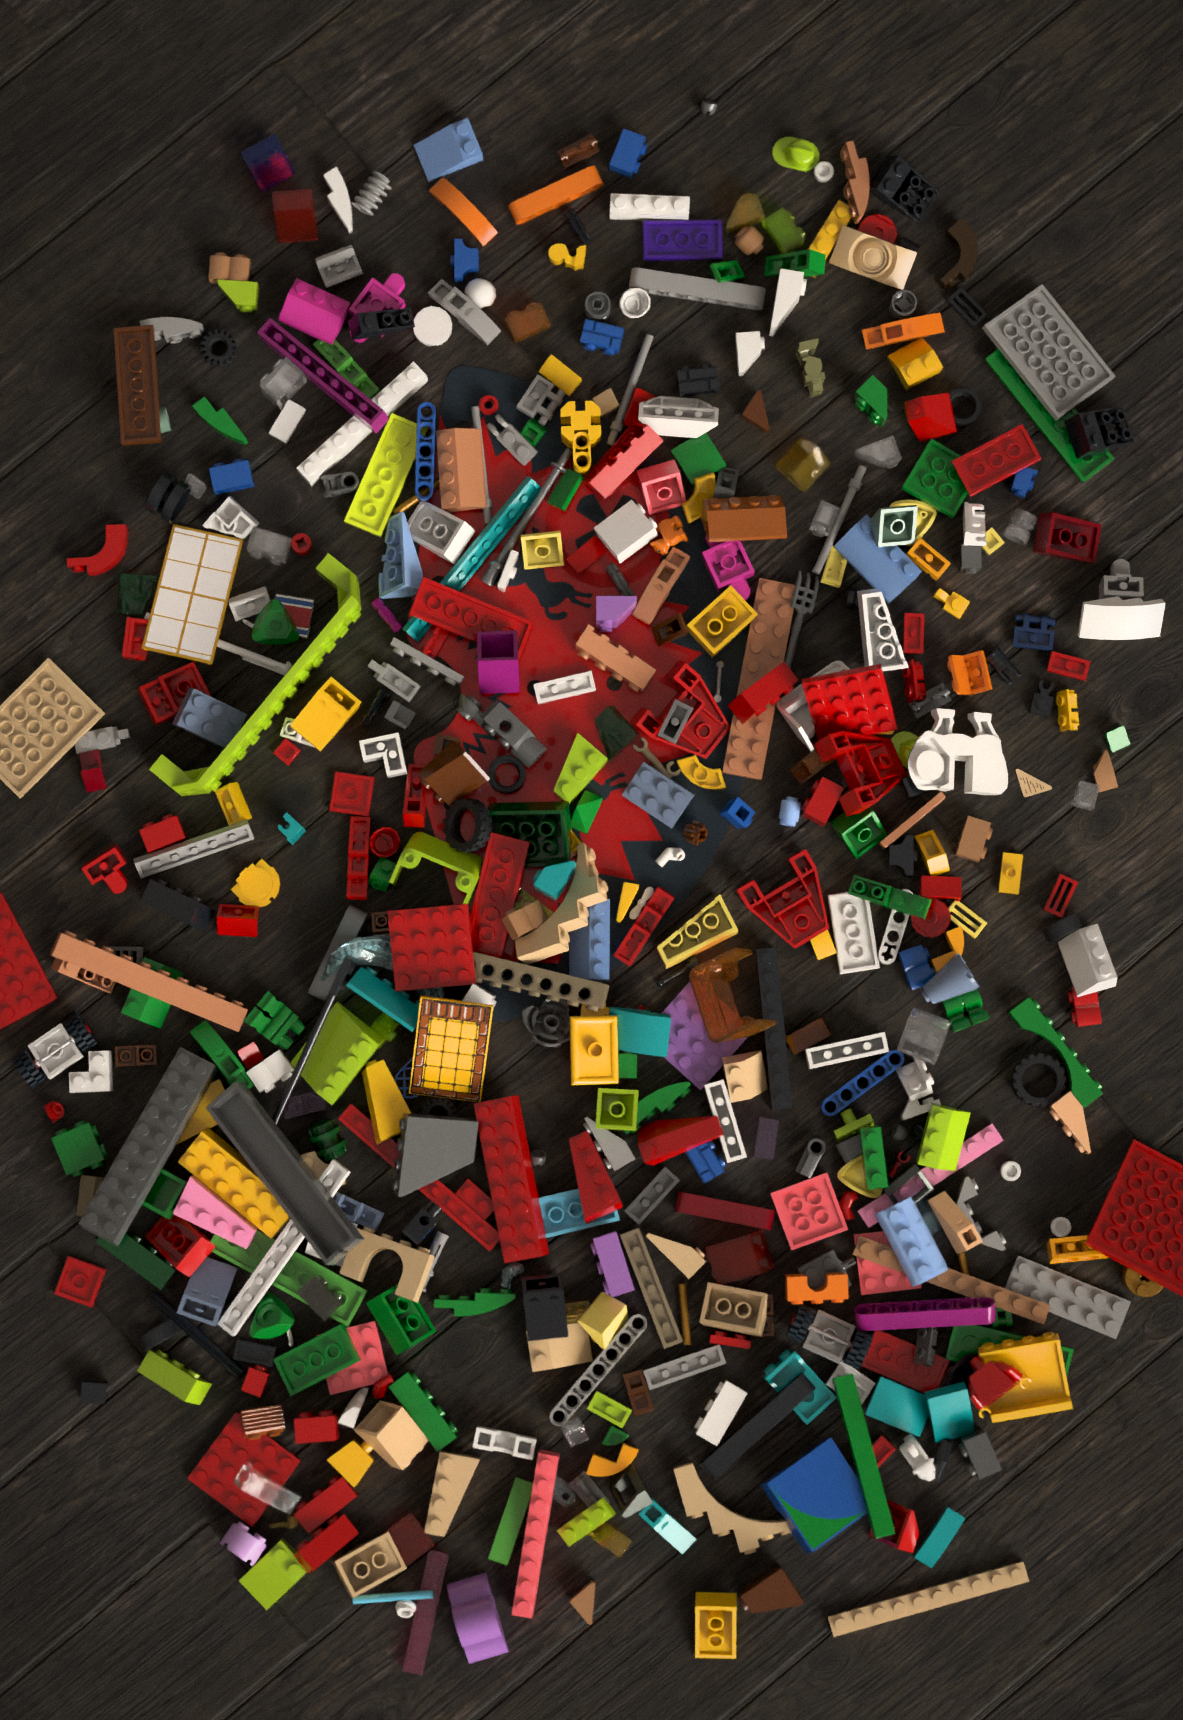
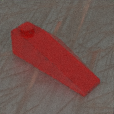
(675, 1136)

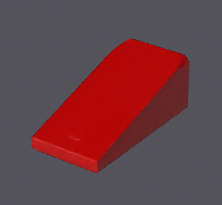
(586, 555)

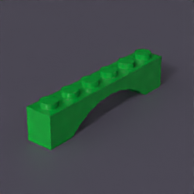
(1081, 1085)

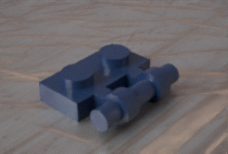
(1033, 638)

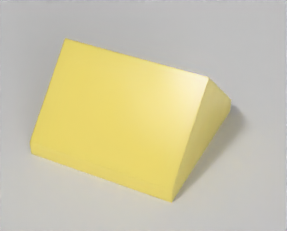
(542, 550)
(604, 1319)

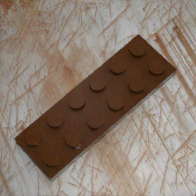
(137, 385)

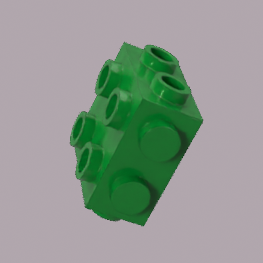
(79, 1148)

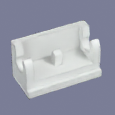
(974, 525)

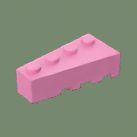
(209, 1211)

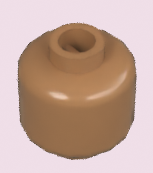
(749, 240)

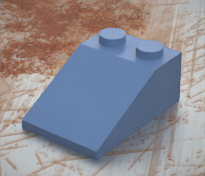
(449, 150)

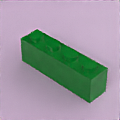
(423, 1411)

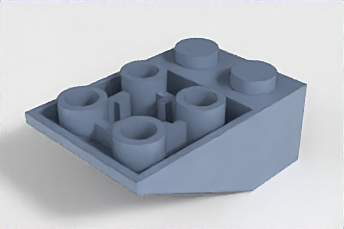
(207, 1291)

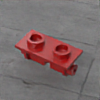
(433, 641)
(914, 689)

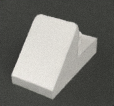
(914, 1108)

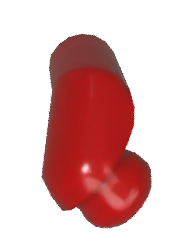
(846, 1202)

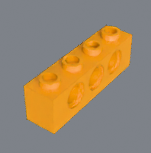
(1071, 1250)

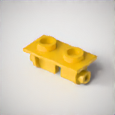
(1065, 701)

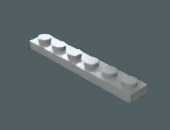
(193, 848)

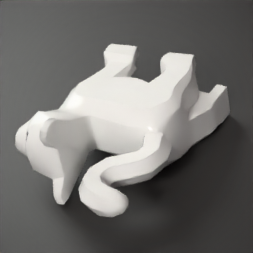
(917, 1458)

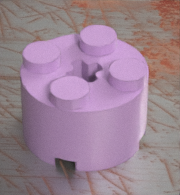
(243, 1543)

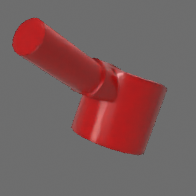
(899, 1162)

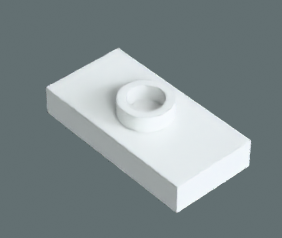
(509, 571)

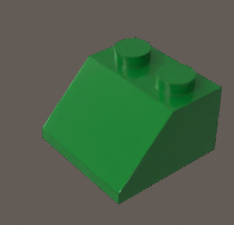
(859, 831)

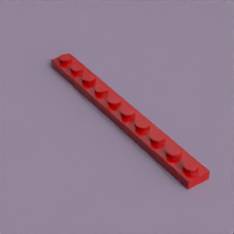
(435, 1191)

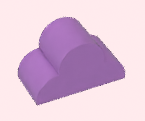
(477, 1618)

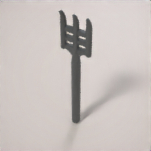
(801, 610)

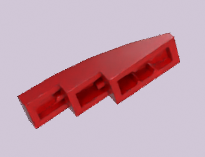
(358, 858)
(644, 926)

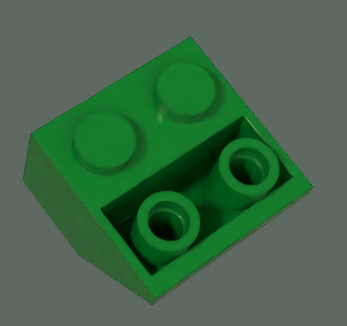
(873, 400)

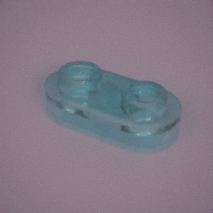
(560, 1488)

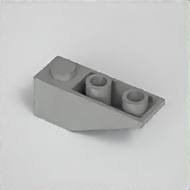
(614, 1148)

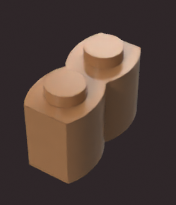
(229, 268)
(525, 919)

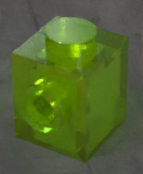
(385, 1027)

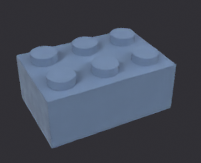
(209, 718)
(658, 794)

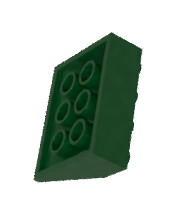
(541, 823)

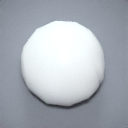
(480, 292)
(634, 302)

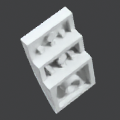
(1121, 619)

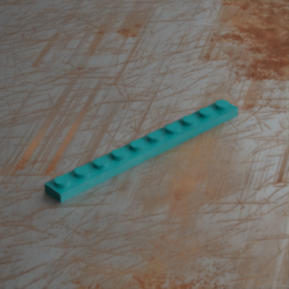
(482, 547)

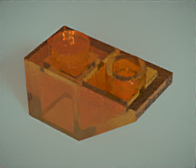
(809, 767)

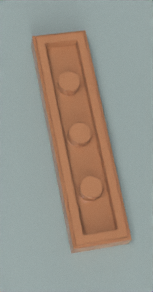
(912, 820)

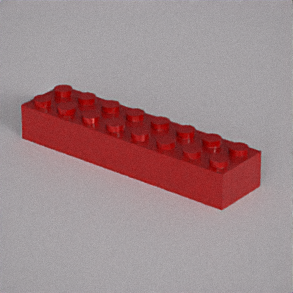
(511, 1179)

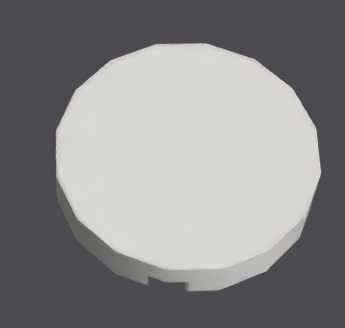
(432, 326)

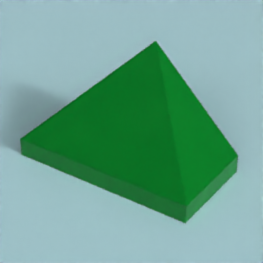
(726, 271)
(586, 811)

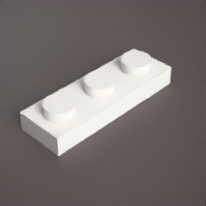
(564, 687)

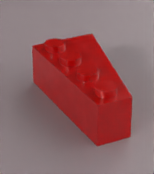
(594, 1184)

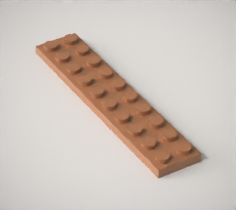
(763, 653)

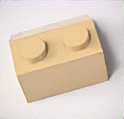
(745, 1075)

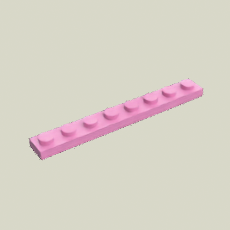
(970, 1150)

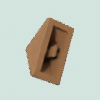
(584, 1601)

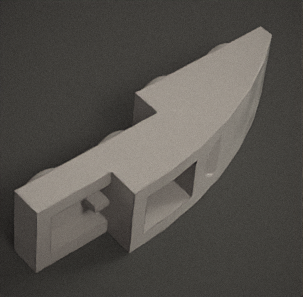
(465, 311)
(174, 328)

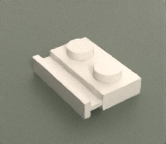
(863, 1383)

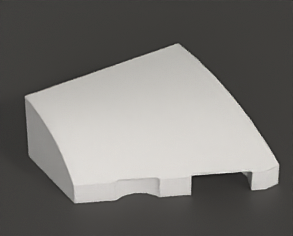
(231, 519)
(353, 1409)

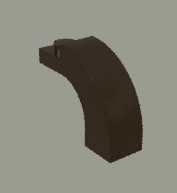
(966, 243)

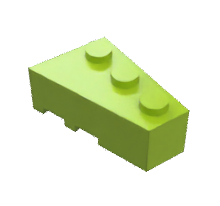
(579, 769)
(174, 1377)

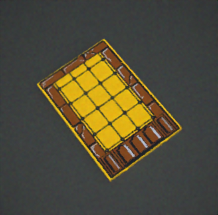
(450, 1049)

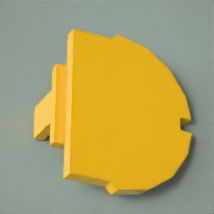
(257, 884)

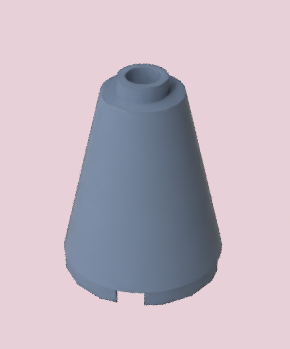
(950, 981)

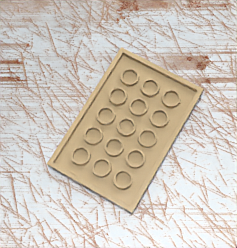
(41, 725)

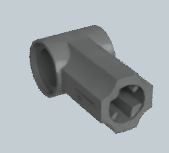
(810, 1159)

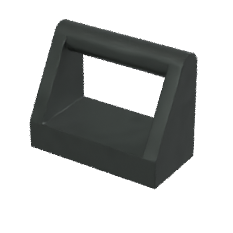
(903, 1178)
(638, 1501)

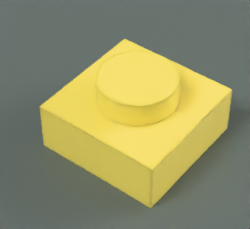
(993, 541)

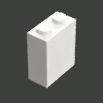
(626, 531)

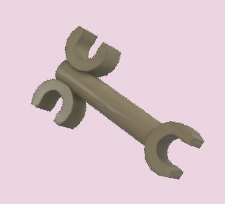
(654, 761)

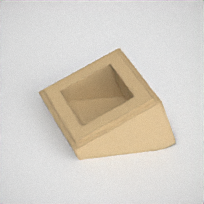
(606, 402)

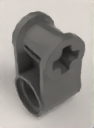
(338, 484)
(849, 1148)

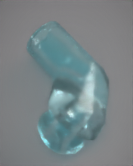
(510, 1271)

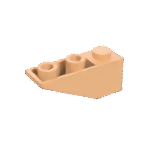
(1071, 1115)
(954, 1223)

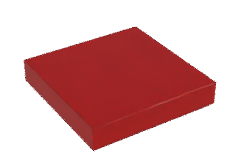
(351, 794)
(80, 1281)

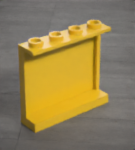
(1044, 1364)

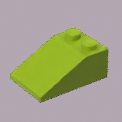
(273, 1574)

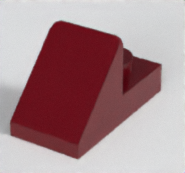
(92, 771)

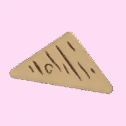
(1030, 784)

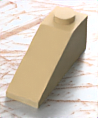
(681, 1255)

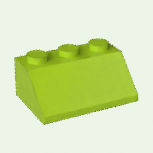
(943, 1137)

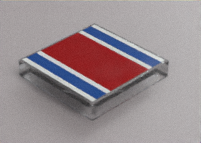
(300, 610)

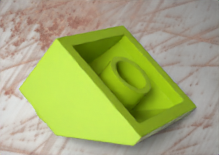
(617, 1109)

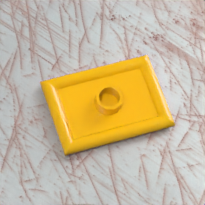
(594, 1050)

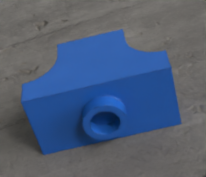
(464, 260)

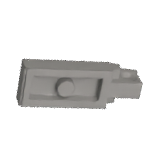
(394, 680)
(101, 739)

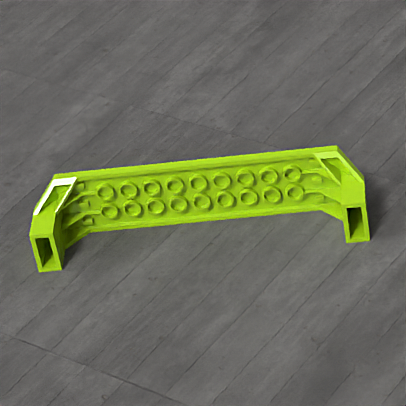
(208, 778)

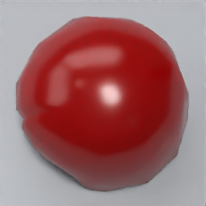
(384, 842)

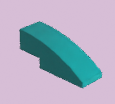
(939, 1537)

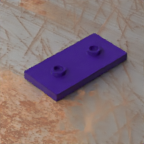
(682, 240)

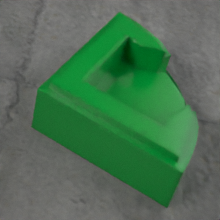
(614, 1436)

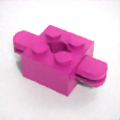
(379, 297)
(728, 566)

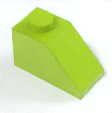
(241, 293)

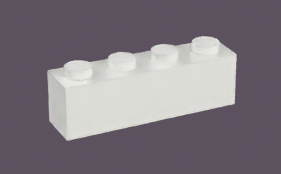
(649, 207)
(846, 1050)
(722, 1108)

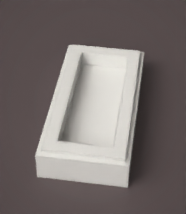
(287, 421)

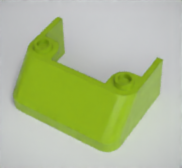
(440, 852)

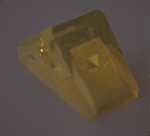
(610, 1538)

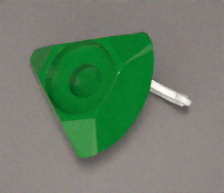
(274, 625)
(272, 1319)

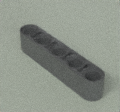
(347, 930)

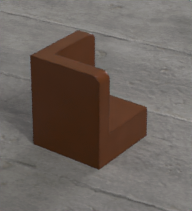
(442, 741)

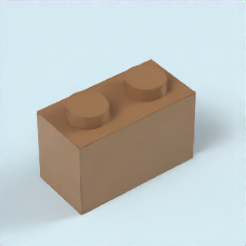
(973, 839)

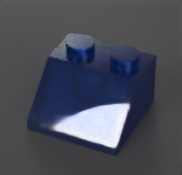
(267, 163)

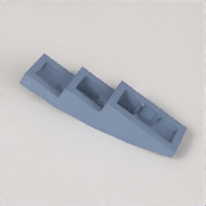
(358, 1211)

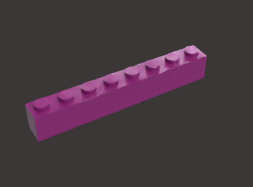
(323, 376)

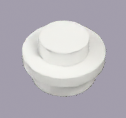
(405, 1608)

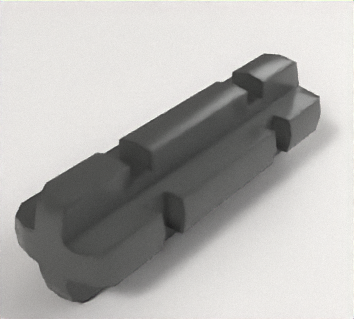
(619, 580)

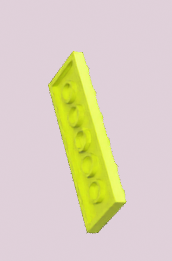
(384, 476)

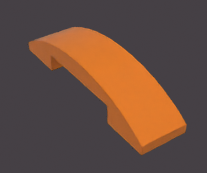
(463, 211)

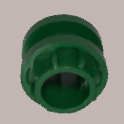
(327, 1139)

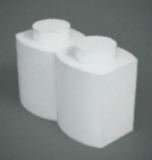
(270, 1071)

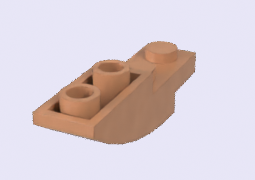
(858, 183)
(660, 585)

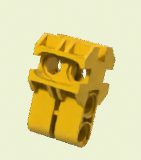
(581, 431)

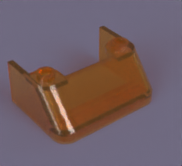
(716, 1000)

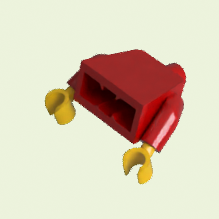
(992, 1382)

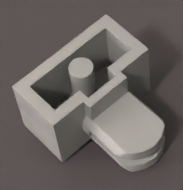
(1121, 583)

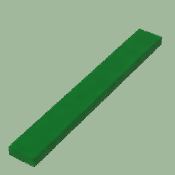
(863, 1456)

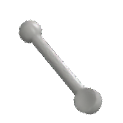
(717, 697)

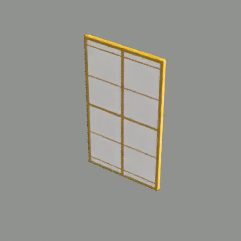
(192, 594)

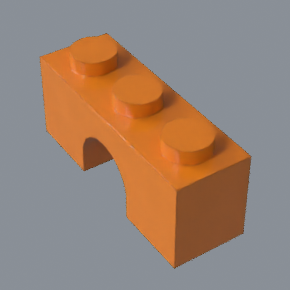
(834, 1288)

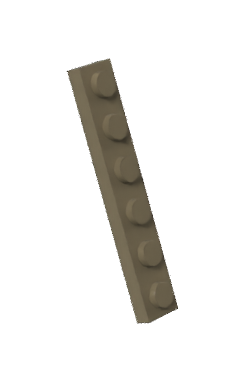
(651, 1288)

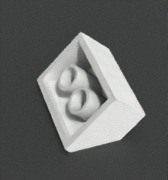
(1088, 961)

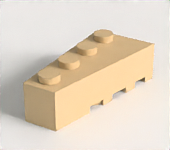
(449, 1486)

